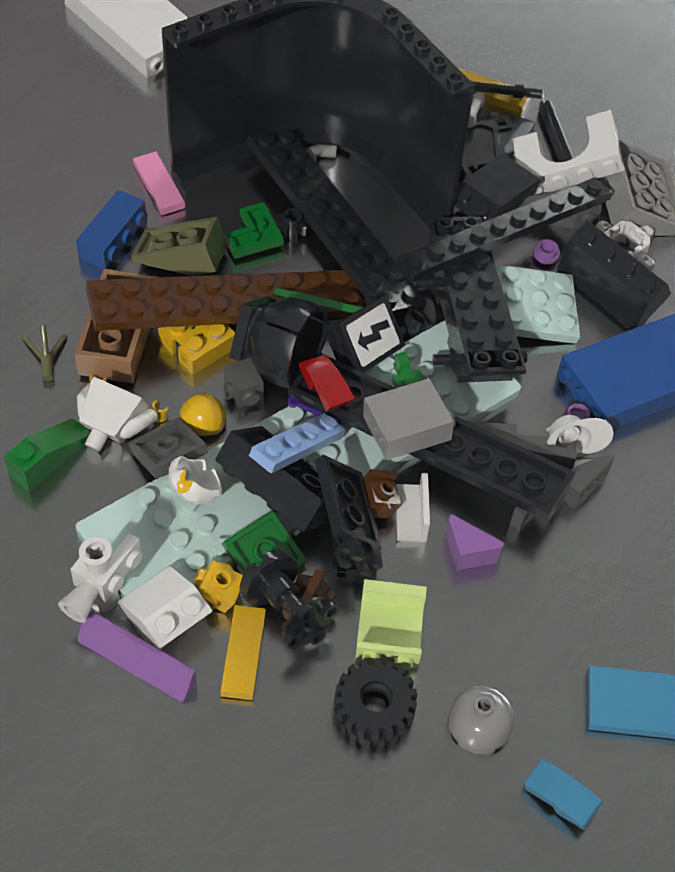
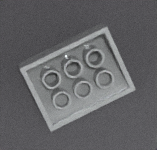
(642, 191)

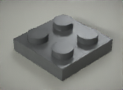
(166, 443)

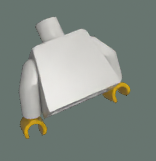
(114, 413)

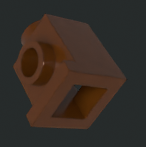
(382, 492)

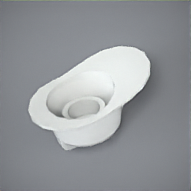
(585, 435)

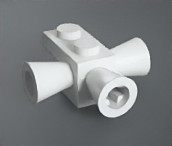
(99, 575)

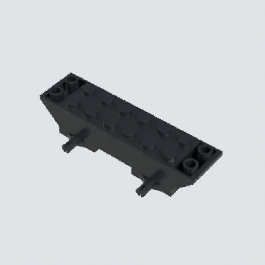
(475, 313)

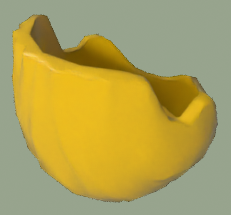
(203, 414)

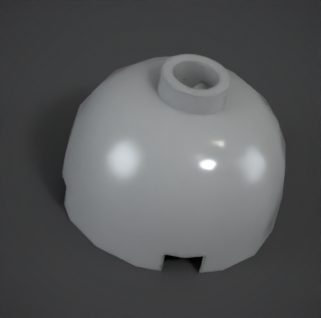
(481, 719)

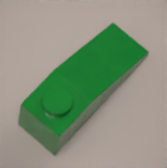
(44, 452)

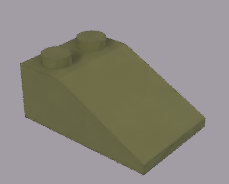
(183, 247)

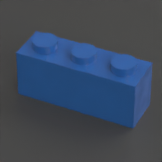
(111, 229)

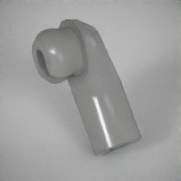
(322, 150)

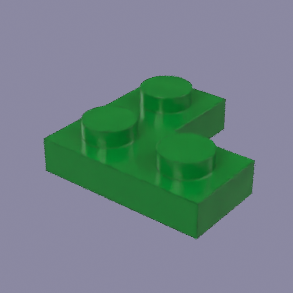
(259, 235)

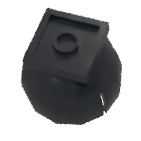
(279, 336)

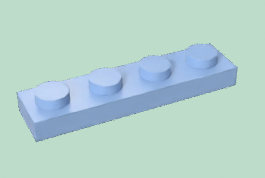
(297, 443)

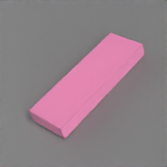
(158, 183)

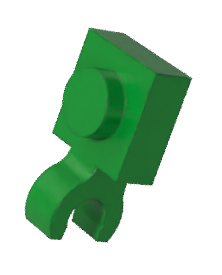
(404, 373)

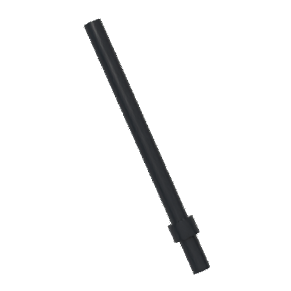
(518, 91)

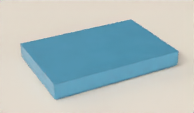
(631, 702)

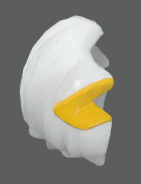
(193, 481)

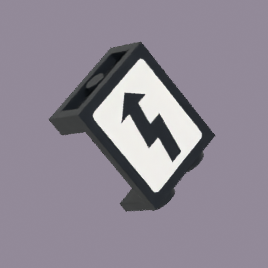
(365, 335)

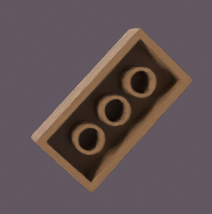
(111, 352)

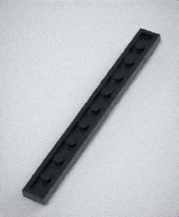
(502, 229)

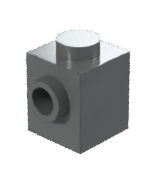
(243, 383)

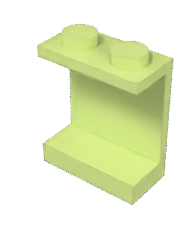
(391, 623)

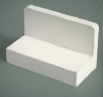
(414, 513)

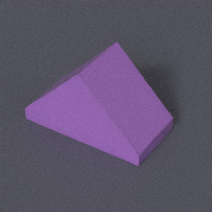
(470, 545)

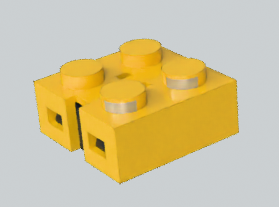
(198, 344)

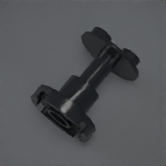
(274, 584)

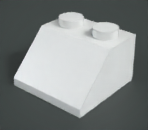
(165, 607)

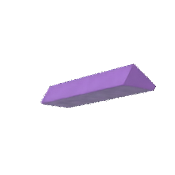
(137, 656)

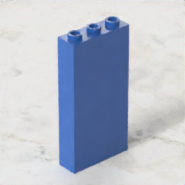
(624, 374)

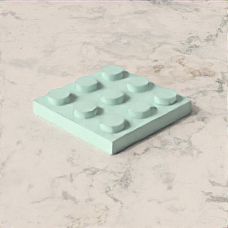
(540, 303)

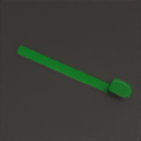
(318, 300)

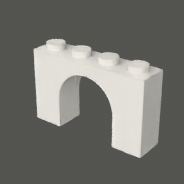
(598, 160)

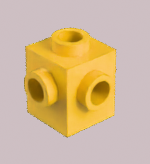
(218, 585)

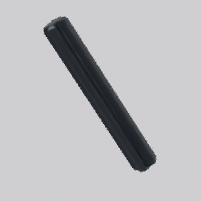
(555, 131)

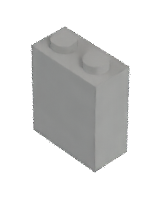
(408, 418)

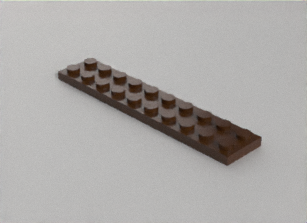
(205, 299)

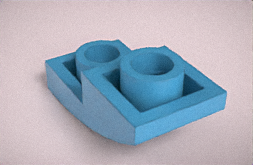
(564, 793)

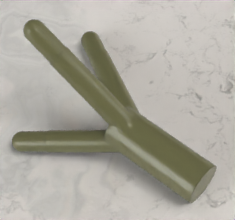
(45, 356)

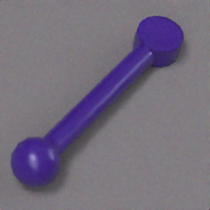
(292, 402)

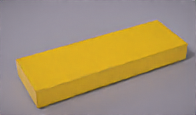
(243, 652)

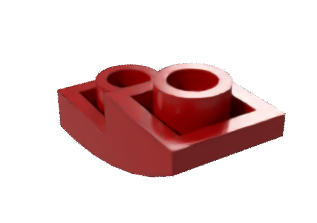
(328, 382)

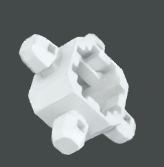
(636, 236)

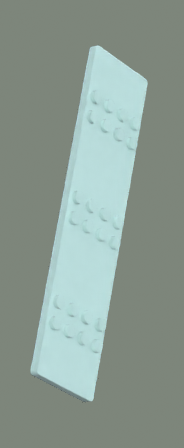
(191, 534)

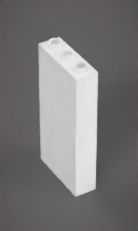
(130, 27)

